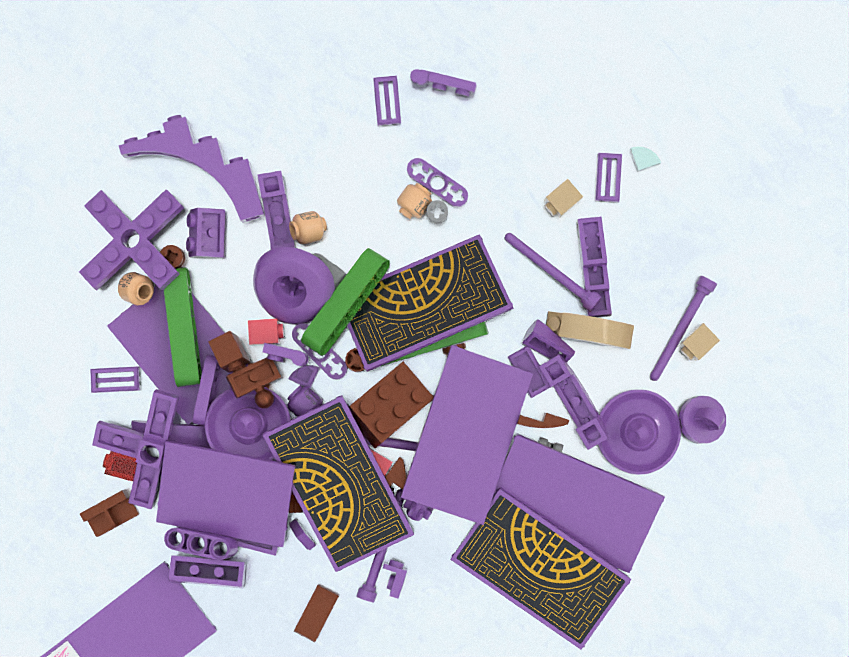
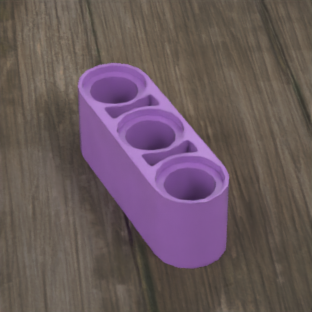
(190, 543)

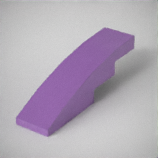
(594, 263)

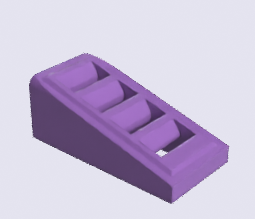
(546, 342)

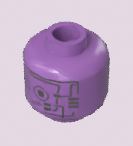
(303, 400)

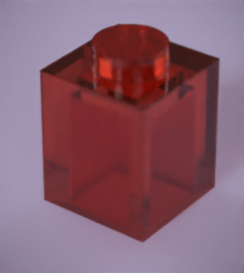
(120, 466)

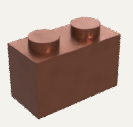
(229, 352)

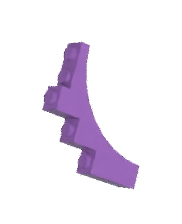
(179, 143)

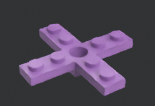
(121, 228)
(134, 444)

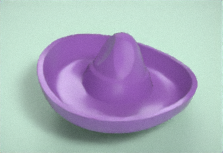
(292, 284)
(239, 424)
(640, 431)

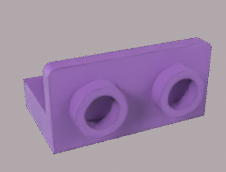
(206, 232)

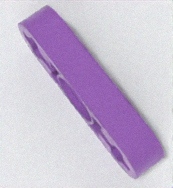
(419, 177)
(327, 369)
(206, 389)

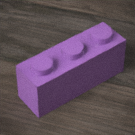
(207, 571)

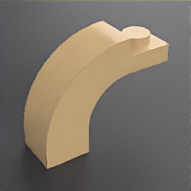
(591, 329)

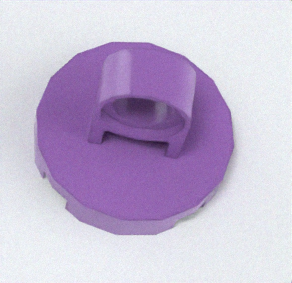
(702, 419)

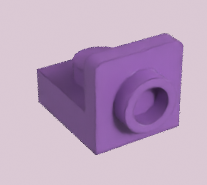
(395, 582)

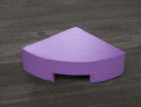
(304, 375)
(301, 534)

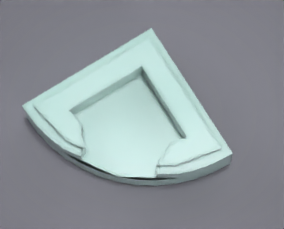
(644, 157)

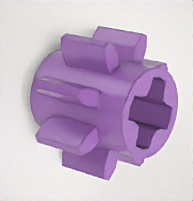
(417, 511)

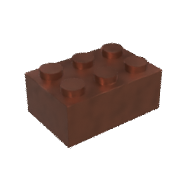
(389, 404)

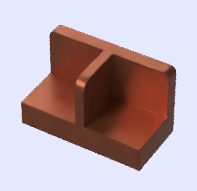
(110, 513)

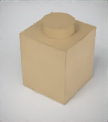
(562, 198)
(698, 342)

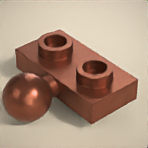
(254, 379)

